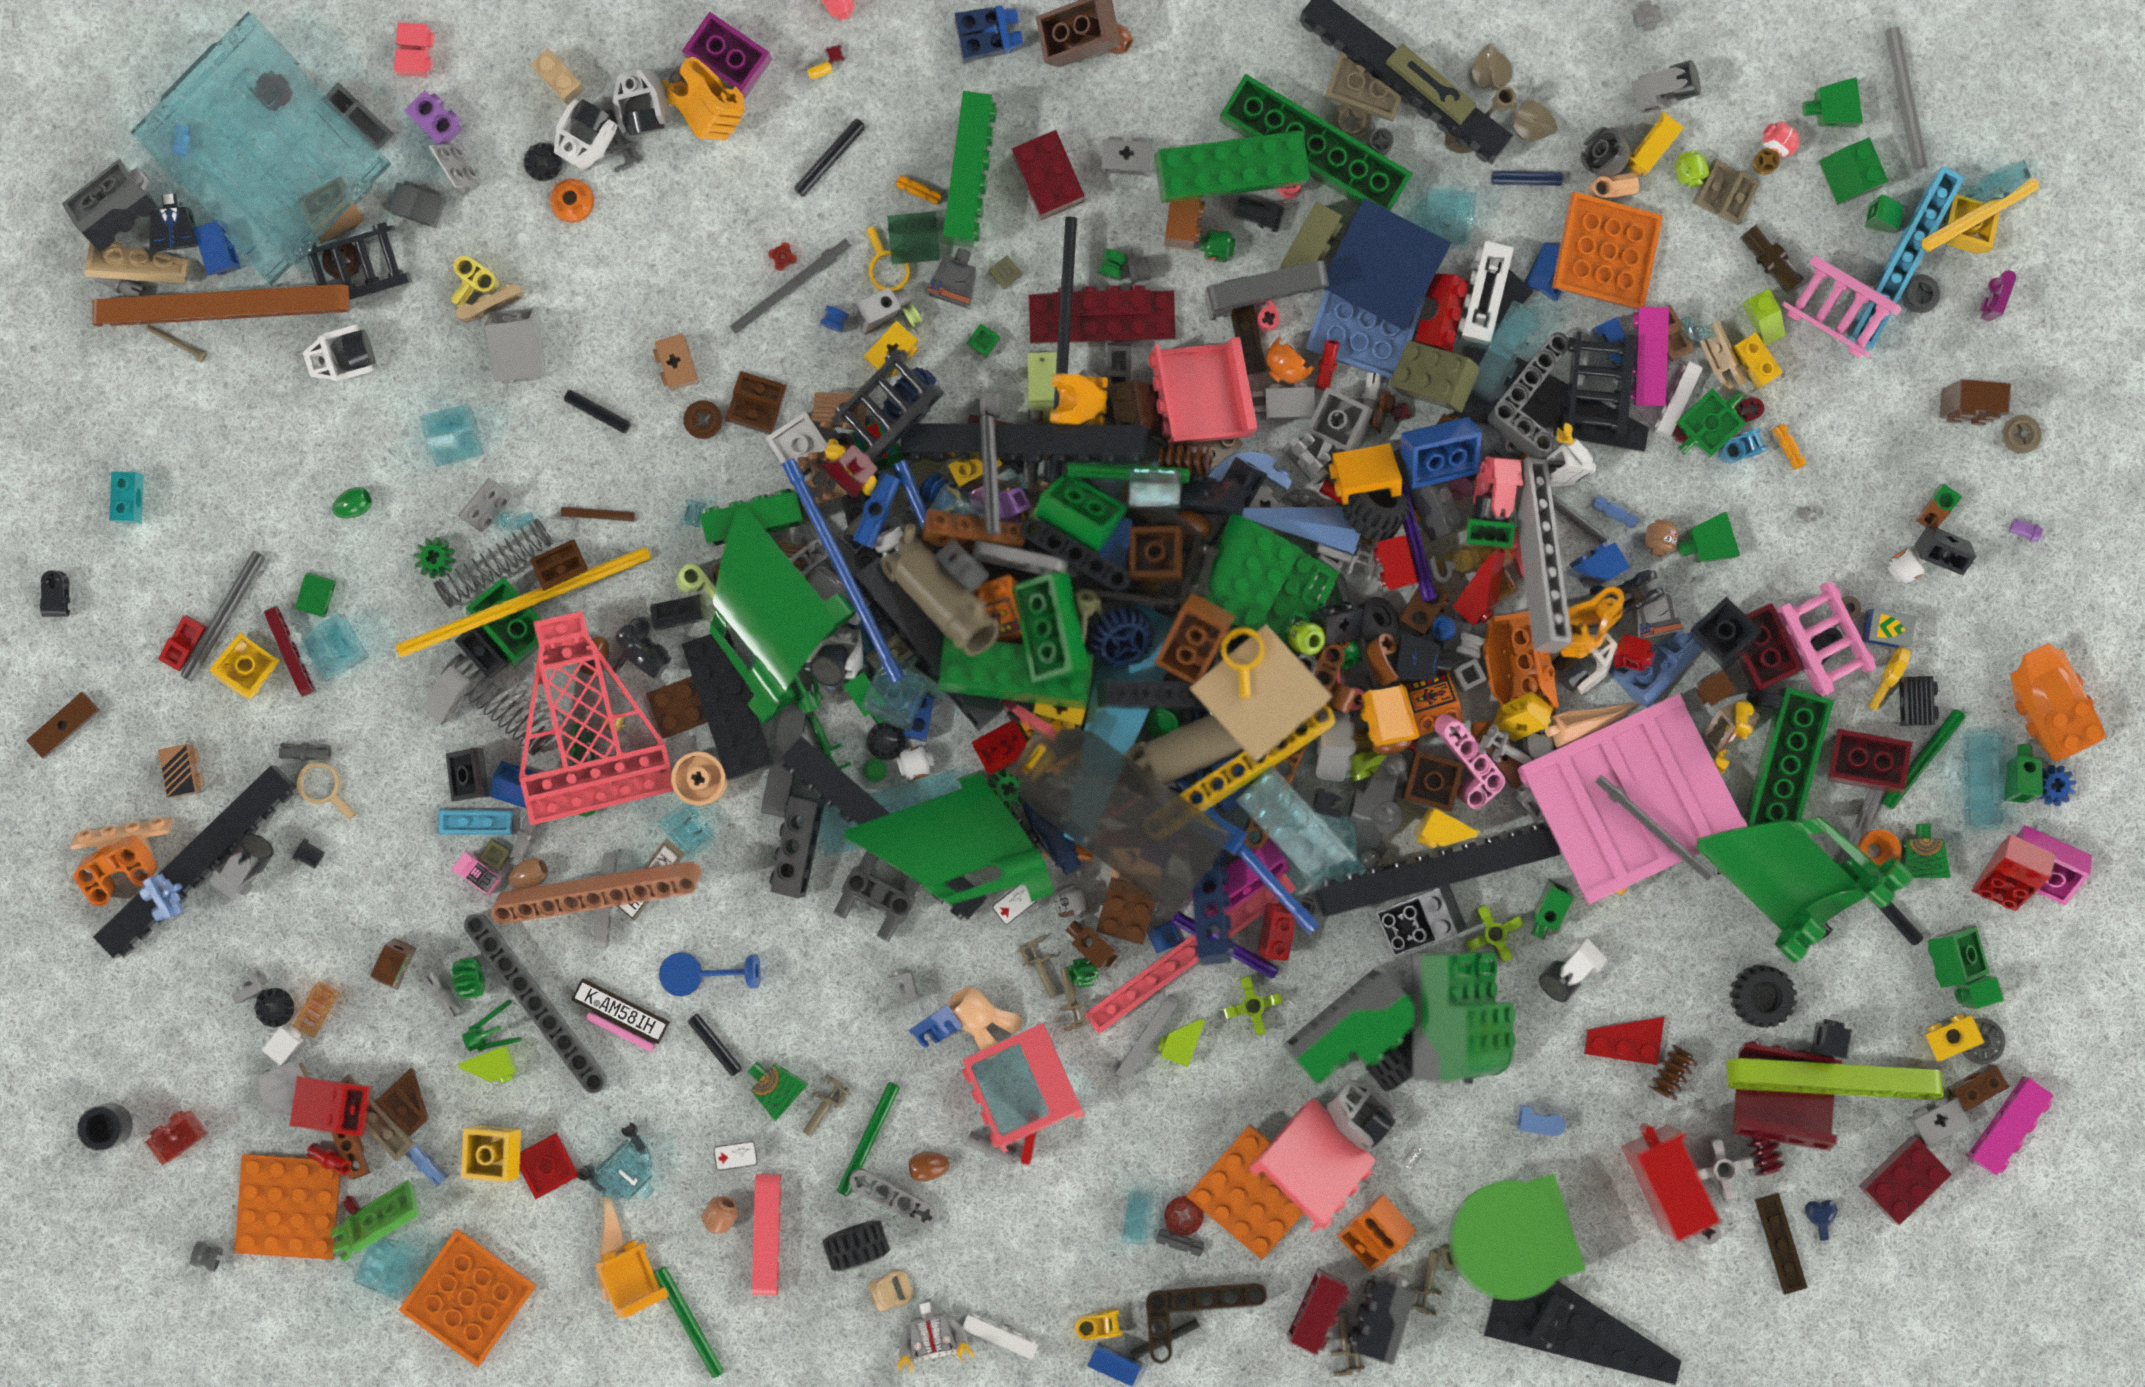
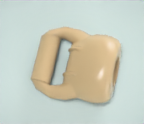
(884, 1293)

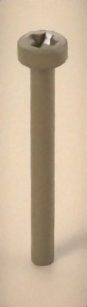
(200, 355)

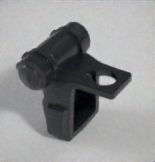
(640, 649)

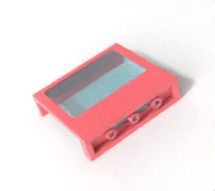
(1021, 1086)

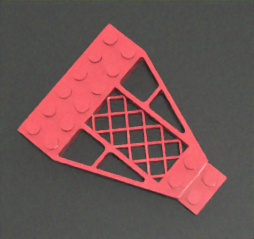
(597, 781)

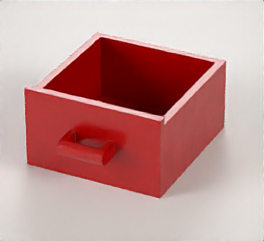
(1670, 1182)

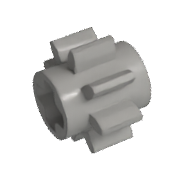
(1647, 15)

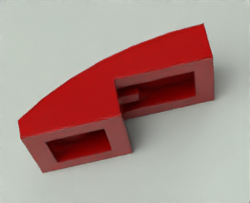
(182, 643)

